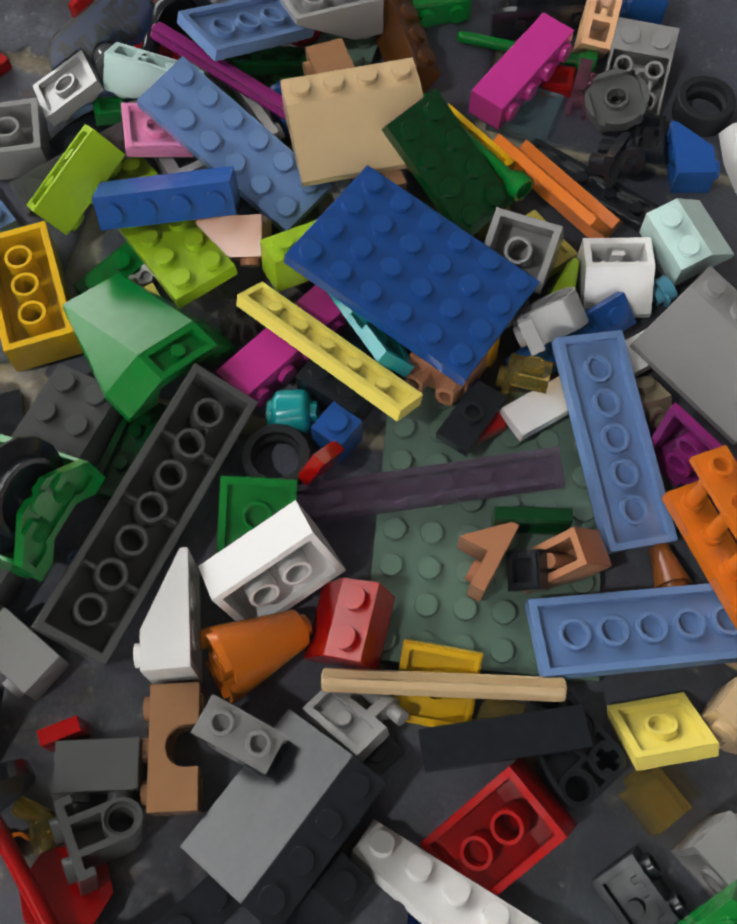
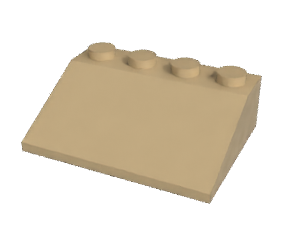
(340, 117)

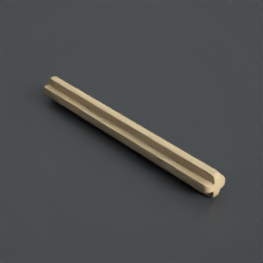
(444, 684)

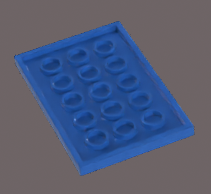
(412, 274)

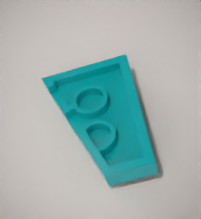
(383, 347)

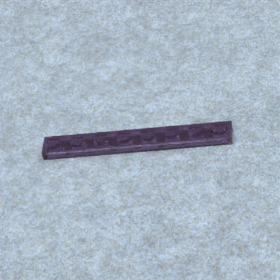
(433, 485)

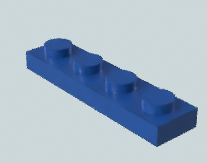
(608, 315)

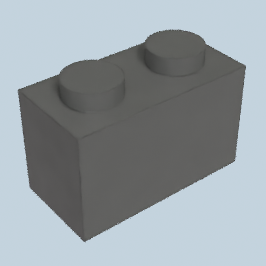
(98, 768)

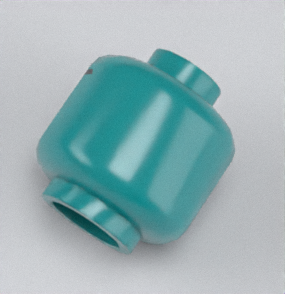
(293, 409)

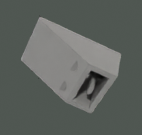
(643, 51)

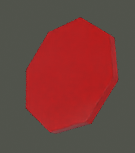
(66, 899)

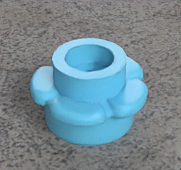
(663, 291)

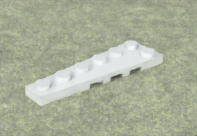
(426, 885)

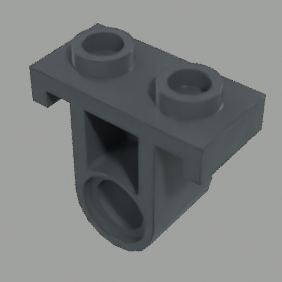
(91, 839)

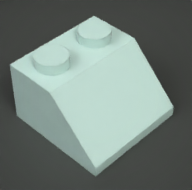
(684, 239)

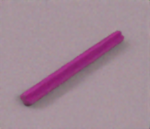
(219, 69)

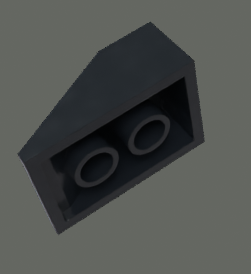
(327, 388)

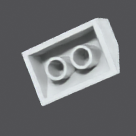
(271, 566)

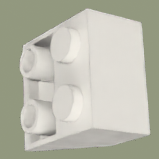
(614, 267)

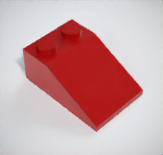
(502, 829)

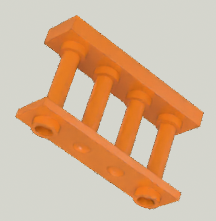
(704, 528)

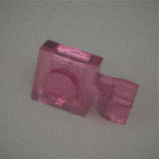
(583, 80)

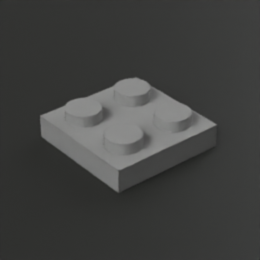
(68, 88)

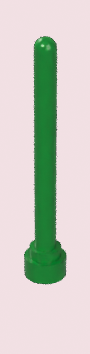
(504, 45)
(516, 183)

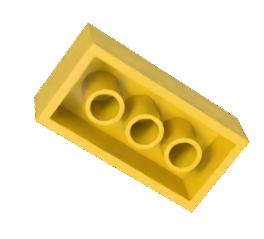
(32, 299)

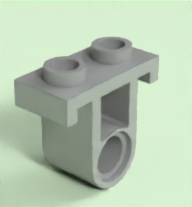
(549, 318)
(238, 734)

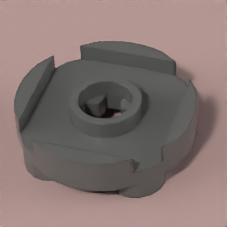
(613, 117)

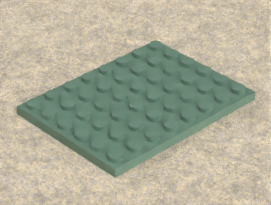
(427, 573)

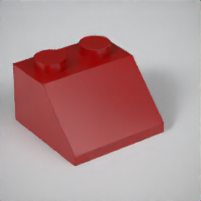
(350, 624)

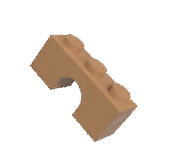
(170, 787)

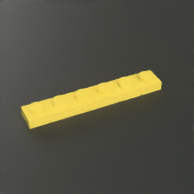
(330, 351)

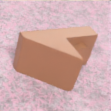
(490, 548)

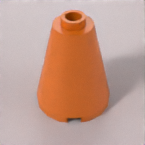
(252, 650)

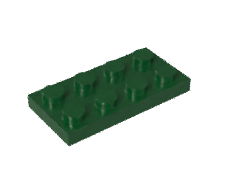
(447, 163)

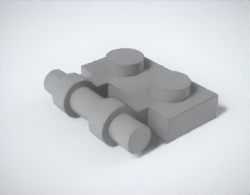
(350, 724)

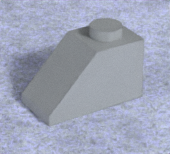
(26, 658)

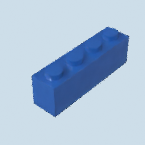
(166, 198)

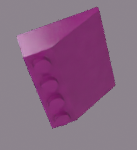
(676, 442)

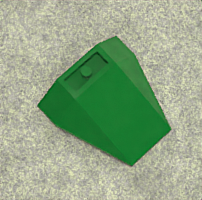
(139, 342)

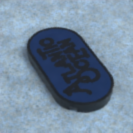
(99, 24)

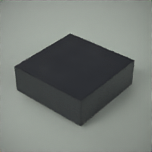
(527, 570)

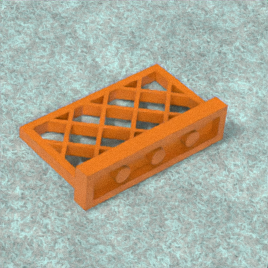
(561, 190)

